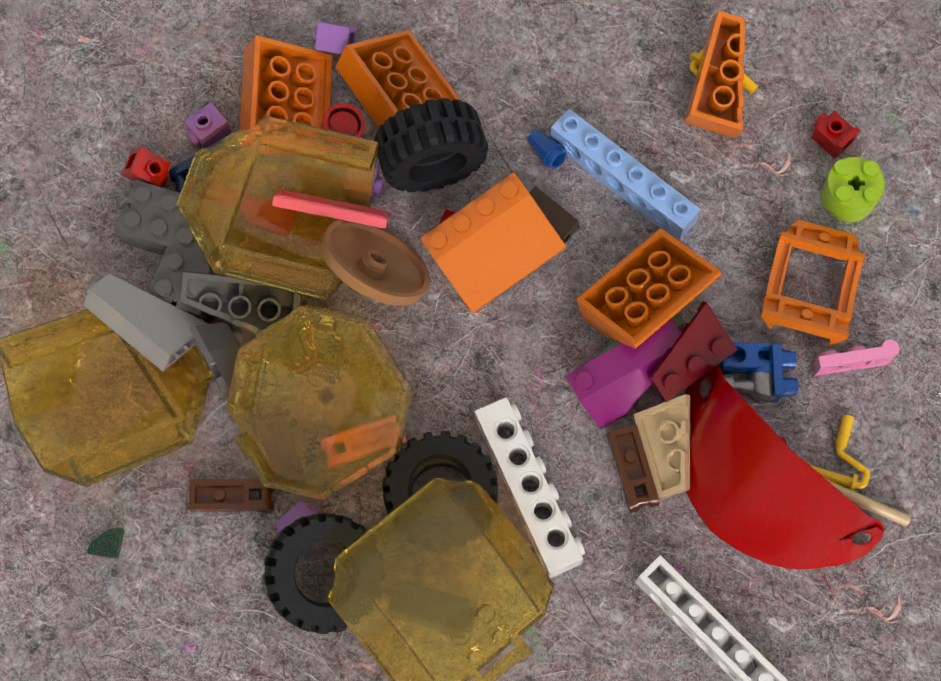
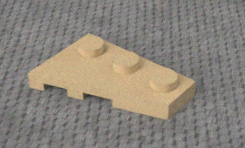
(666, 443)

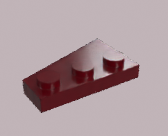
(693, 354)

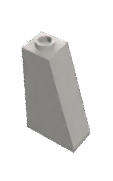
(142, 320)

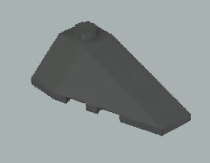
(237, 300)
(220, 350)

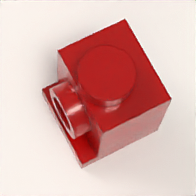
(834, 133)

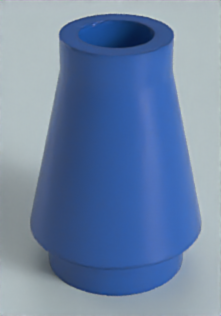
(548, 150)

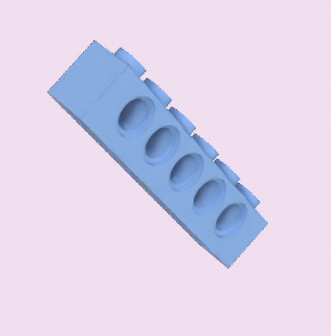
(625, 175)

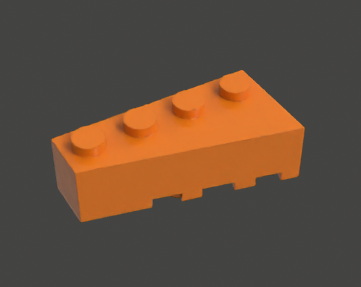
(718, 86)

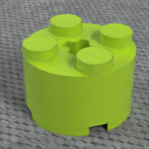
(852, 188)

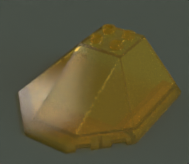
(232, 195)
(95, 401)

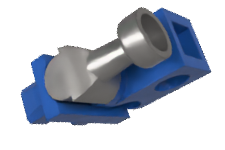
(765, 371)

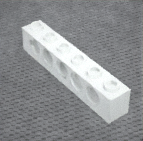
(553, 559)
(705, 624)

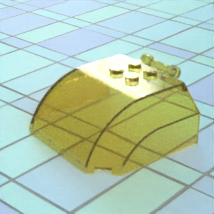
(441, 587)

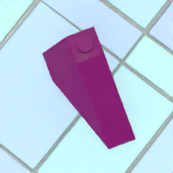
(620, 376)

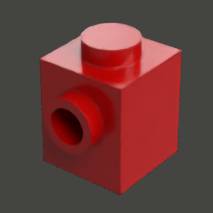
(146, 167)

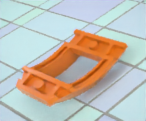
(804, 315)

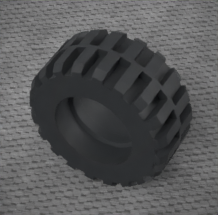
(431, 145)
(431, 453)
(281, 564)

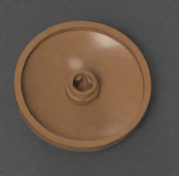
(375, 263)

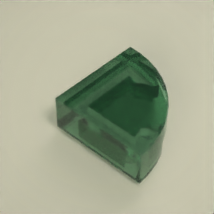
(107, 544)

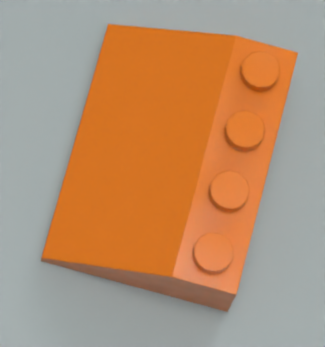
(392, 74)
(284, 83)
(493, 242)
(646, 289)

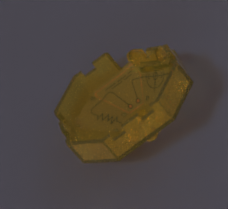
(282, 419)

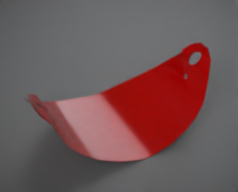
(762, 492)

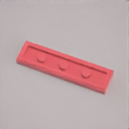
(331, 208)

